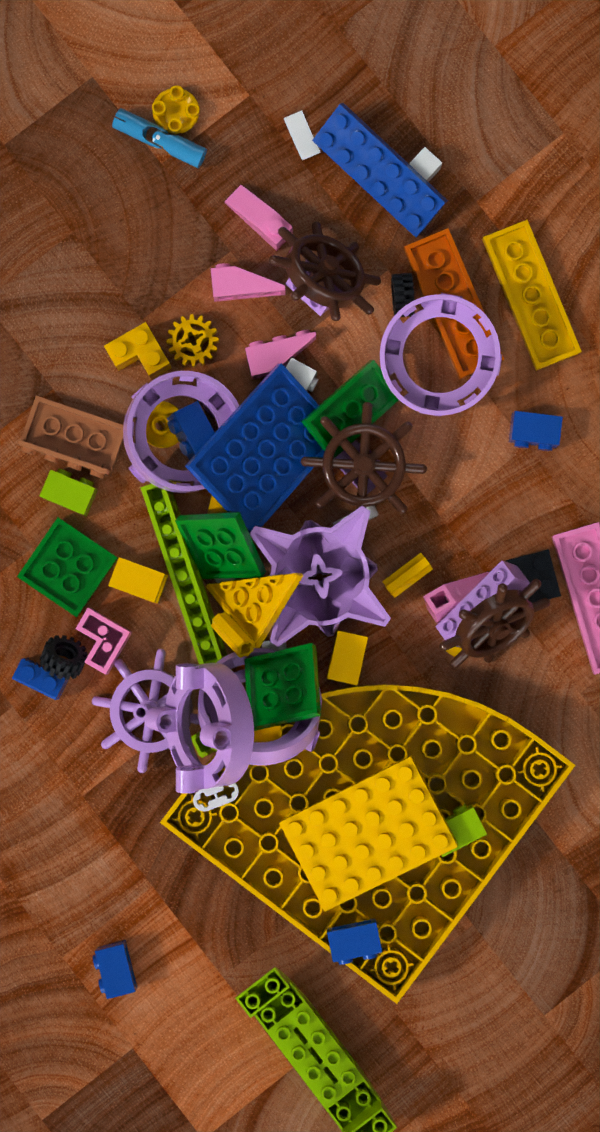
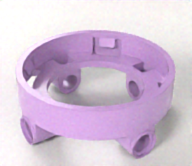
(393, 345)
(145, 466)
(233, 731)
(300, 737)

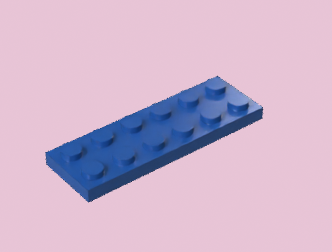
(379, 170)

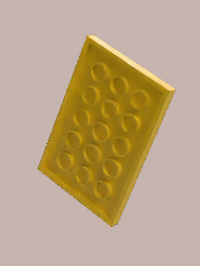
(368, 833)

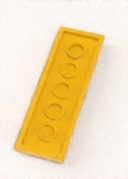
(531, 295)

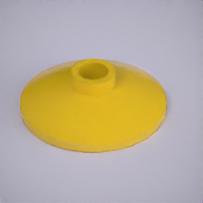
(164, 437)

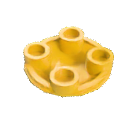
(175, 110)

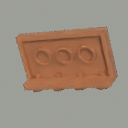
(72, 437)

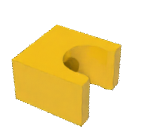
(138, 580)
(347, 657)

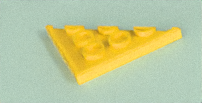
(255, 601)

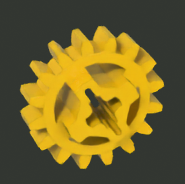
(182, 346)

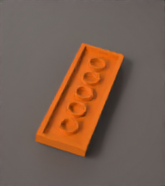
(439, 271)

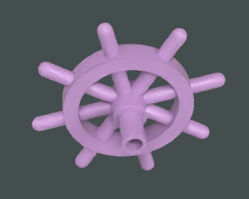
(118, 705)

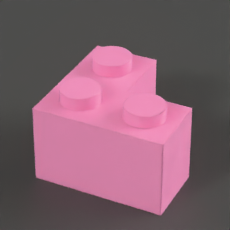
(109, 639)

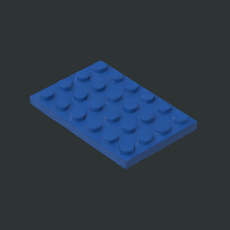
(259, 450)

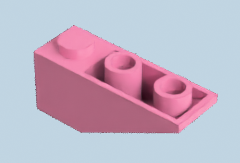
(266, 356)
(447, 596)

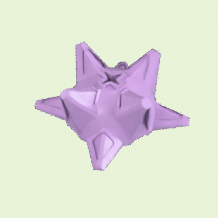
(329, 552)

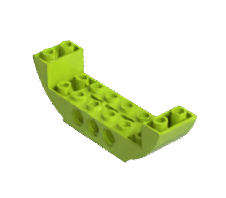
(316, 1053)

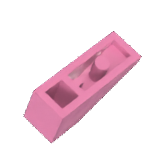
(258, 216)
(236, 283)

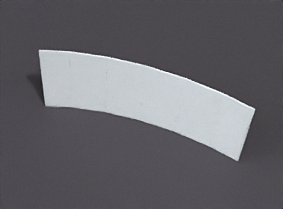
(301, 135)

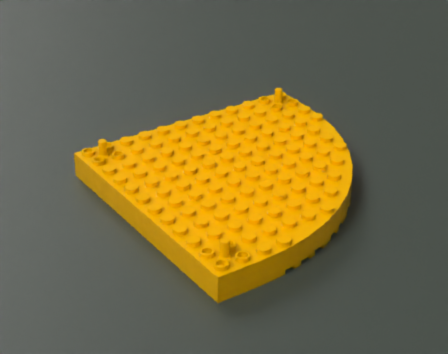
(464, 757)

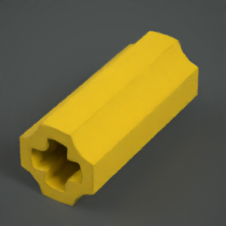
(407, 575)
(233, 634)

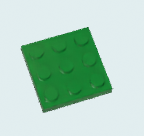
(220, 545)
(67, 567)
(283, 686)

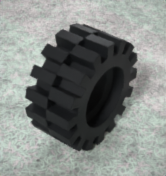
(402, 291)
(60, 666)

